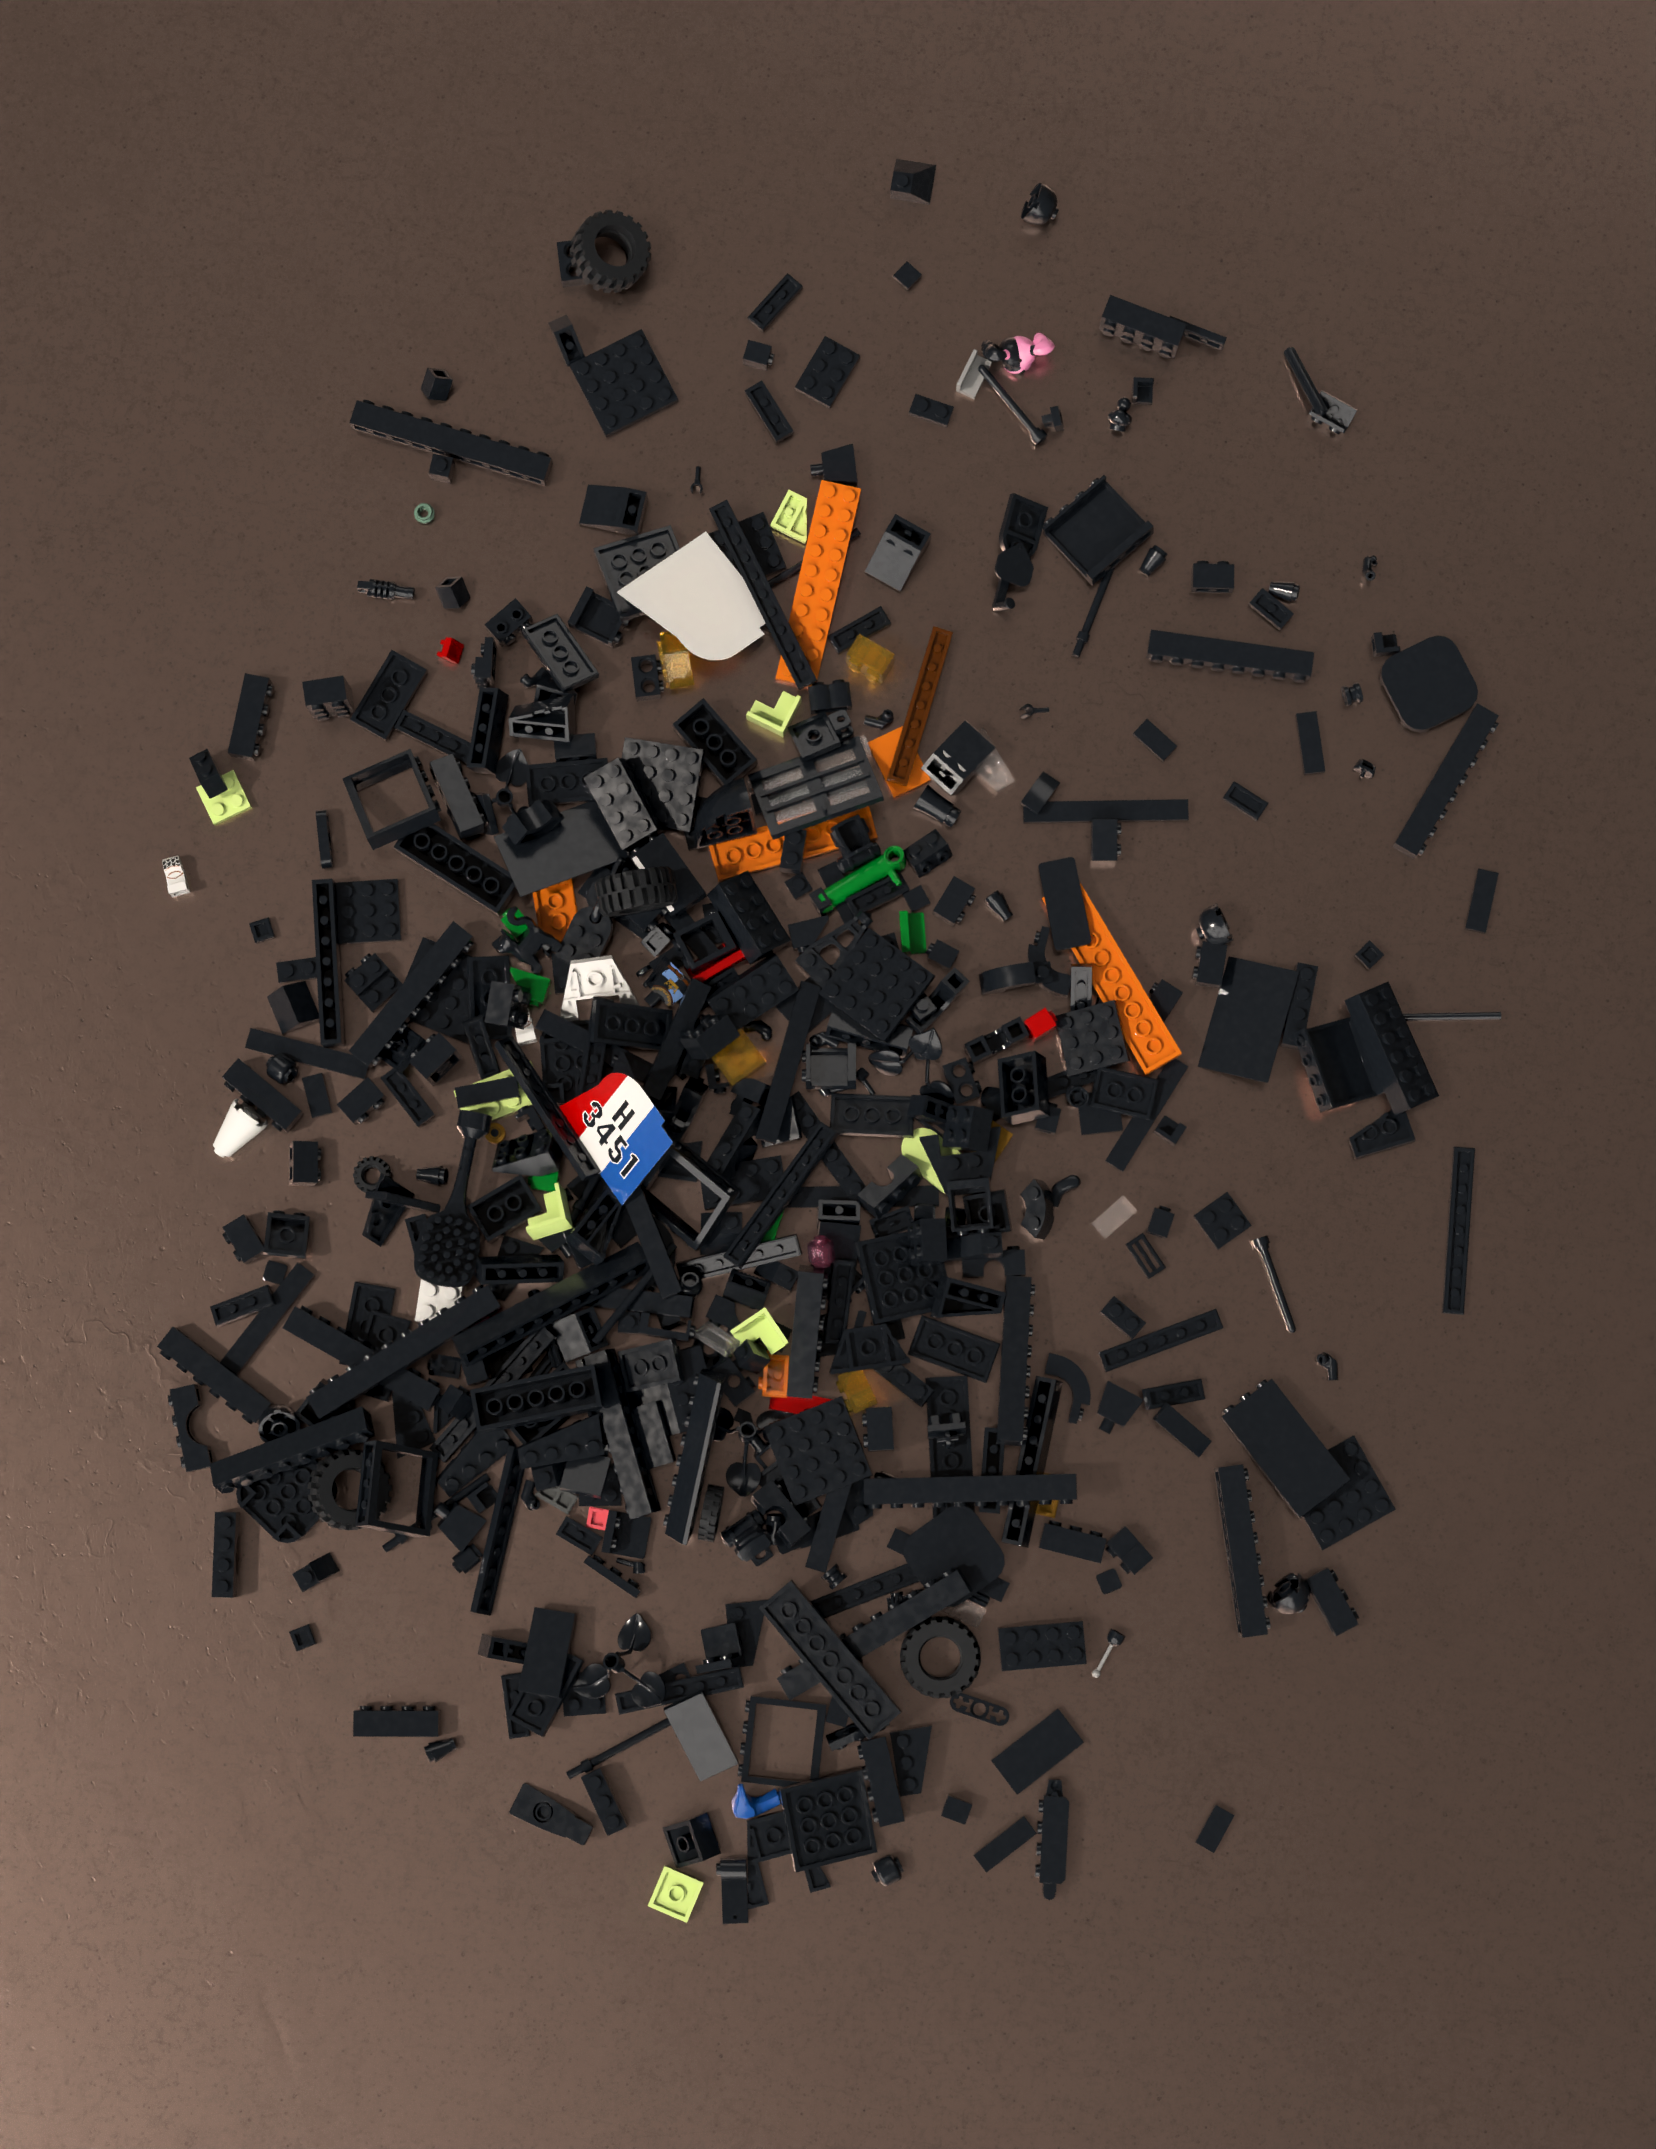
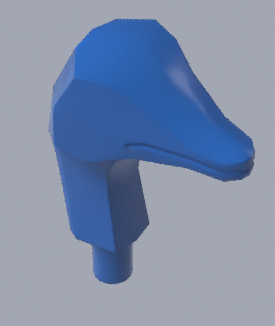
(748, 1807)

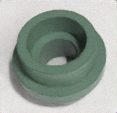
(424, 507)

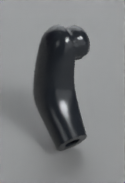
(1063, 1186)

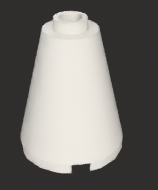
(238, 1128)

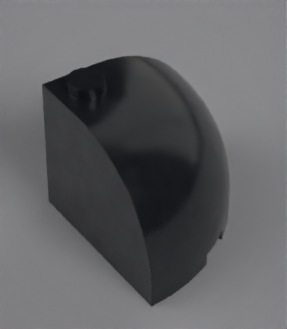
(725, 815)

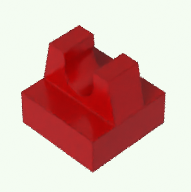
(451, 650)

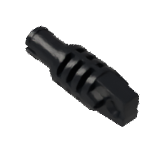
(385, 590)

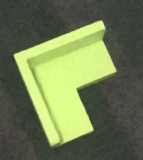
(775, 719)
(557, 1216)
(761, 1326)

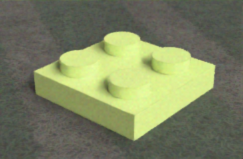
(227, 803)
(675, 1894)

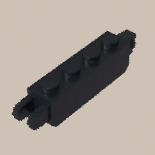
(1054, 1837)

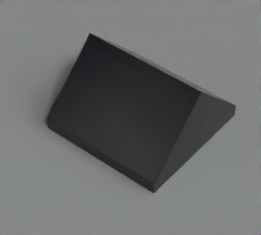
(293, 1006)

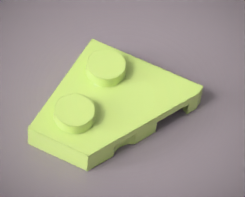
(792, 517)

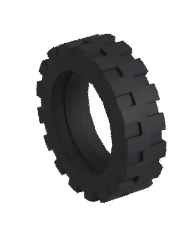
(711, 1513)

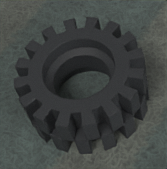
(363, 1166)

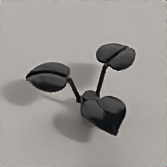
(512, 771)
(923, 1046)
(745, 1477)
(593, 1679)

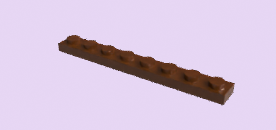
(919, 706)

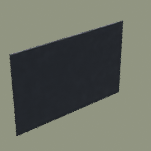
(569, 850)
(1248, 1019)

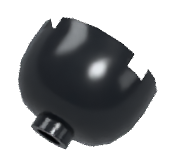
(1040, 206)
(1214, 926)
(277, 1422)
(1290, 1595)

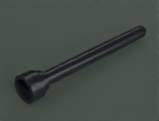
(1037, 435)
(1262, 1245)

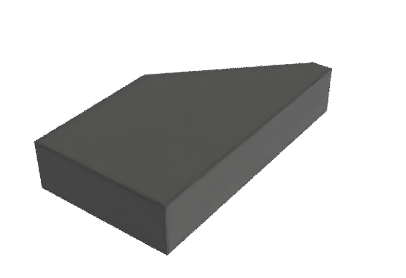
(560, 1499)

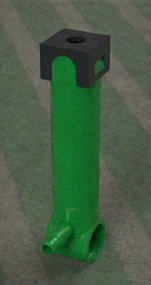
(826, 899)

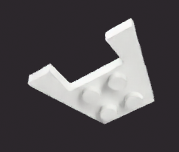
(594, 978)

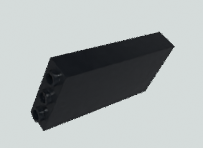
(1285, 1448)

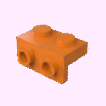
(775, 1377)

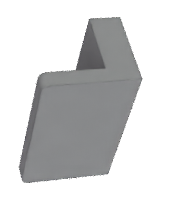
(971, 378)

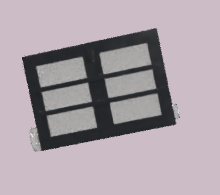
(817, 790)

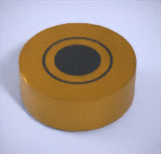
(496, 1134)

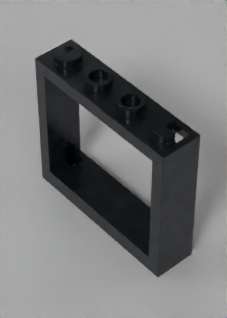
(382, 771)
(708, 1176)
(370, 1483)
(748, 1727)

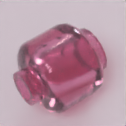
(821, 1251)

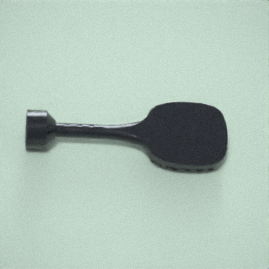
(450, 1239)

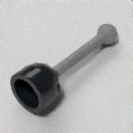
(1115, 1639)

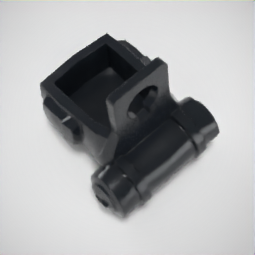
(854, 844)
(749, 1538)

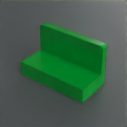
(912, 932)

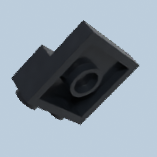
(485, 667)
(372, 981)
(286, 1234)

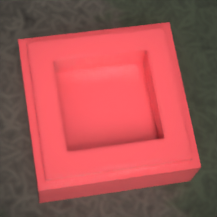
(597, 1518)

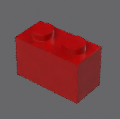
(1040, 1024)

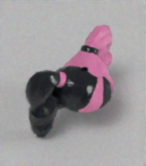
(1017, 348)

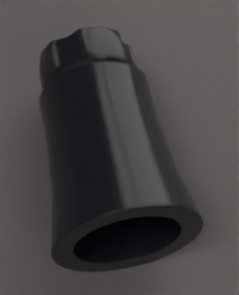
(937, 807)

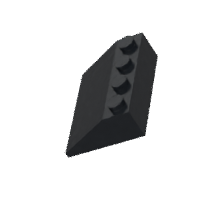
(673, 1400)

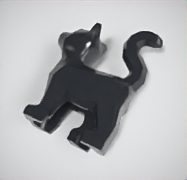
(529, 943)

